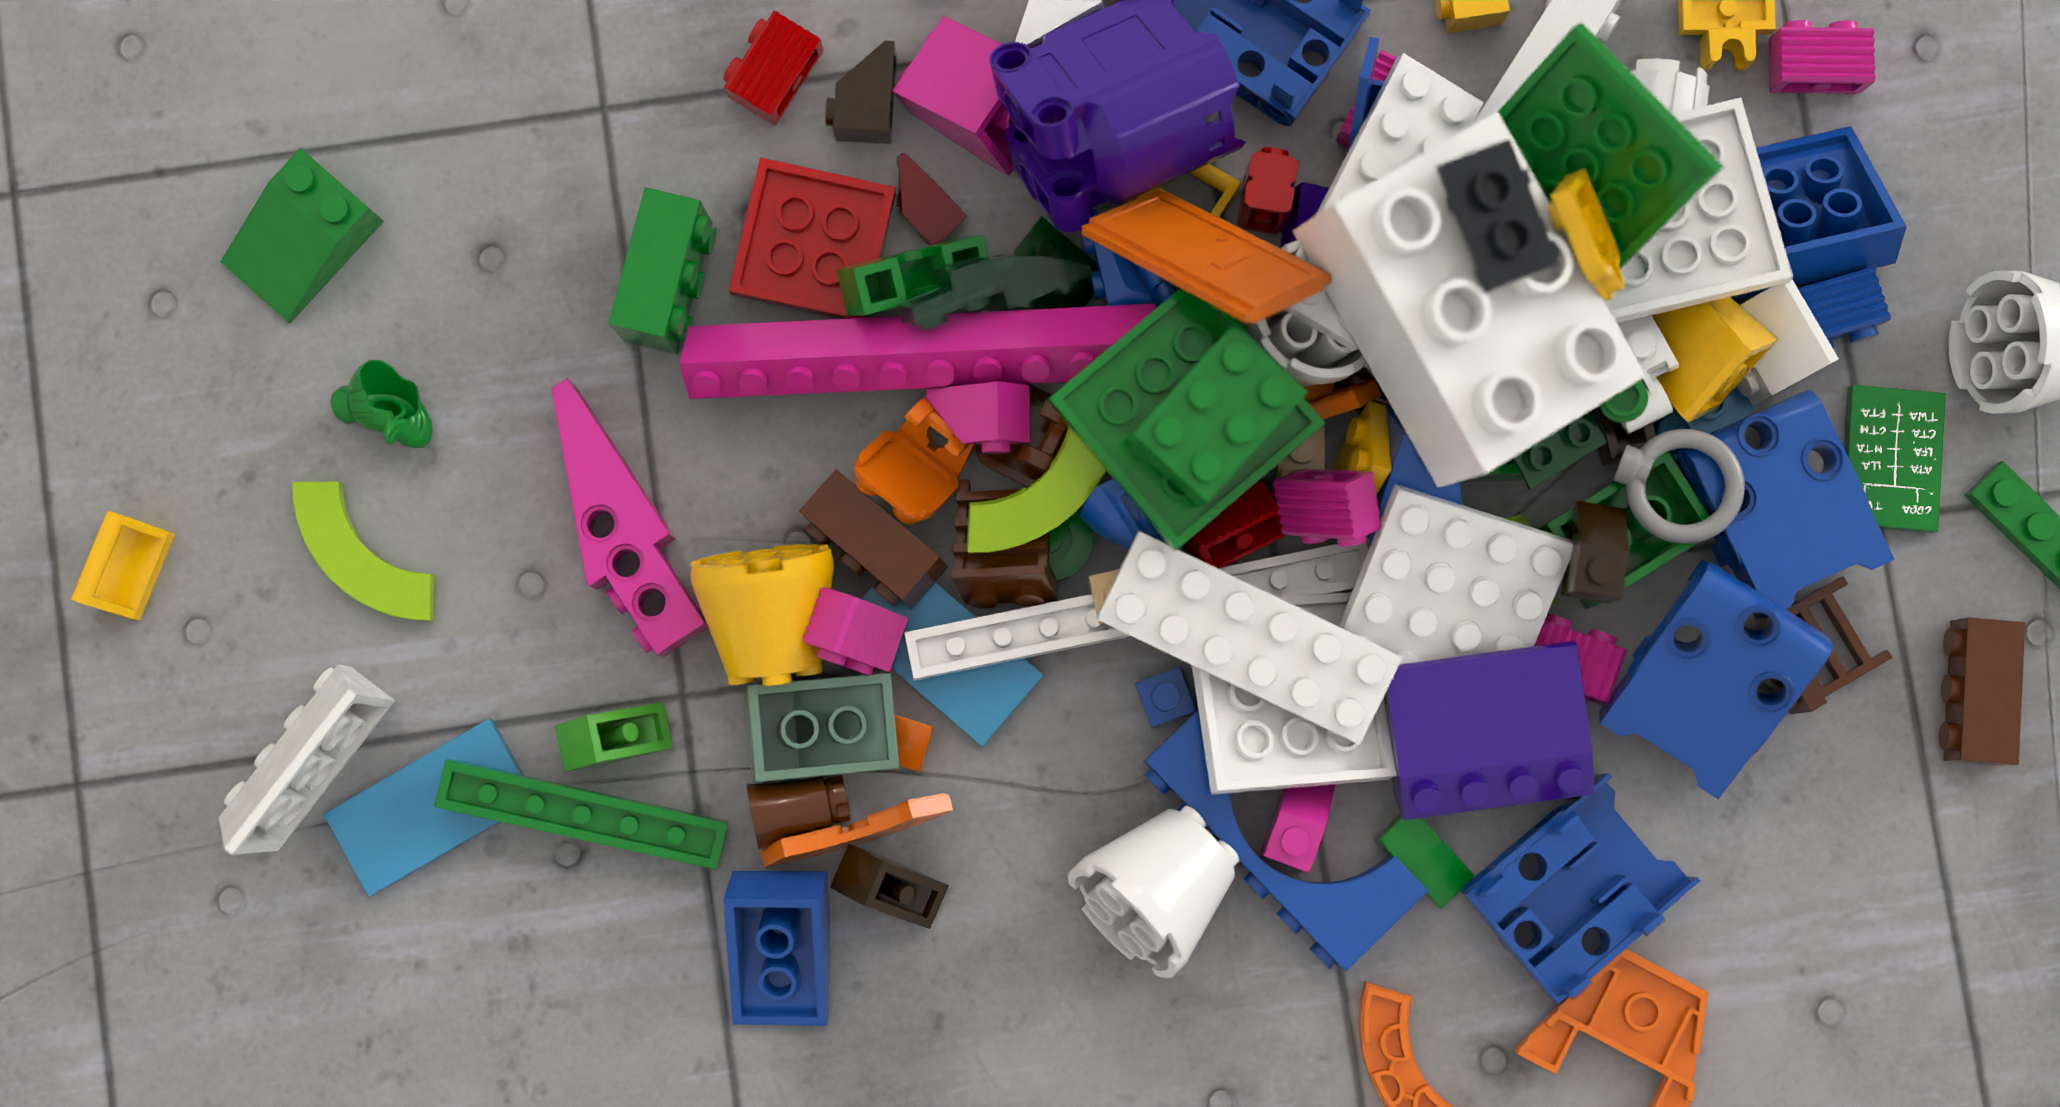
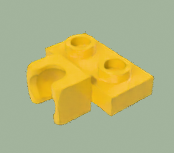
(1726, 26)

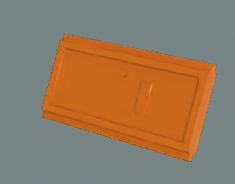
(1206, 256)

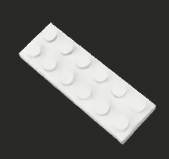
(1407, 118)
(1249, 637)

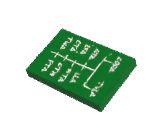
(1897, 453)

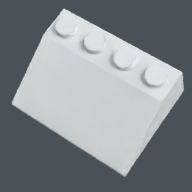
(302, 762)

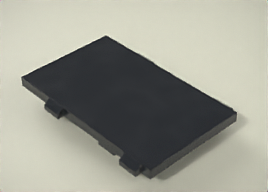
(1497, 215)

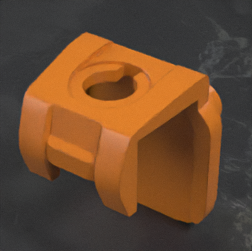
(909, 469)

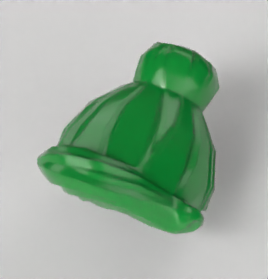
(384, 404)

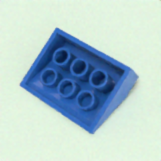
(1829, 207)

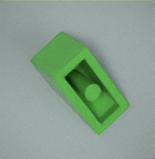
(613, 736)

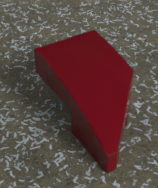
(925, 203)

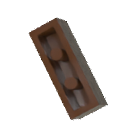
(872, 541)
(1983, 691)

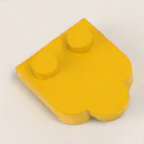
(1581, 215)
(1367, 444)

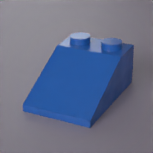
(778, 947)

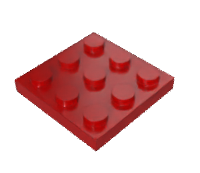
(804, 229)

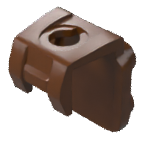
(1031, 460)

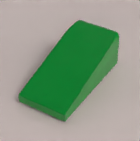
(1425, 857)

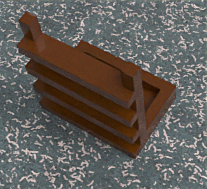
(1000, 576)
(1815, 693)

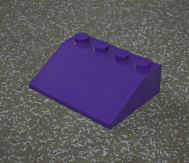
(1489, 731)

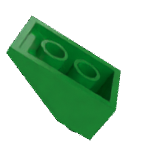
(298, 235)

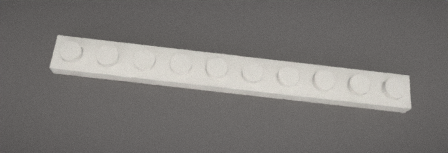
(1074, 623)

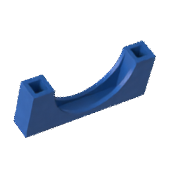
(1338, 915)

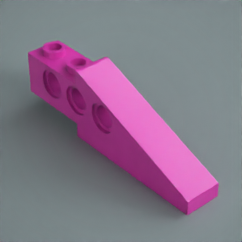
(606, 485)

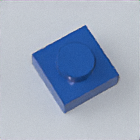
(1165, 697)

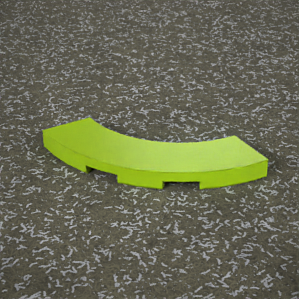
(1039, 507)
(349, 563)

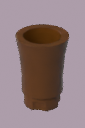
(796, 807)

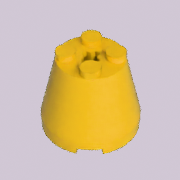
(761, 609)

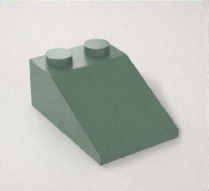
(821, 727)

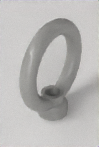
(1635, 468)

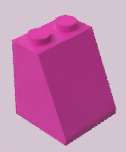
(956, 94)

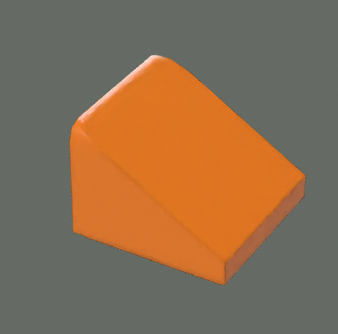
(912, 742)

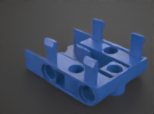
(1274, 39)
(1791, 519)
(1703, 693)
(1587, 877)

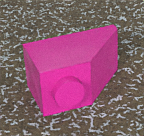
(985, 413)
(1298, 826)

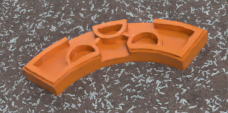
(878, 825)
(1389, 1050)

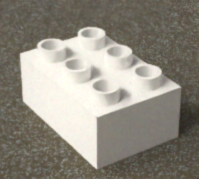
(1459, 364)

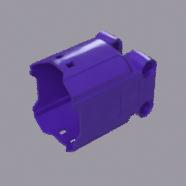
(1114, 107)

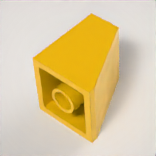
(1714, 350)

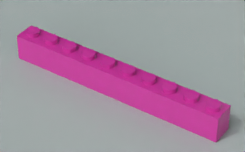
(899, 355)

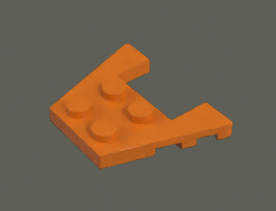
(1637, 1012)

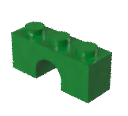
(901, 276)

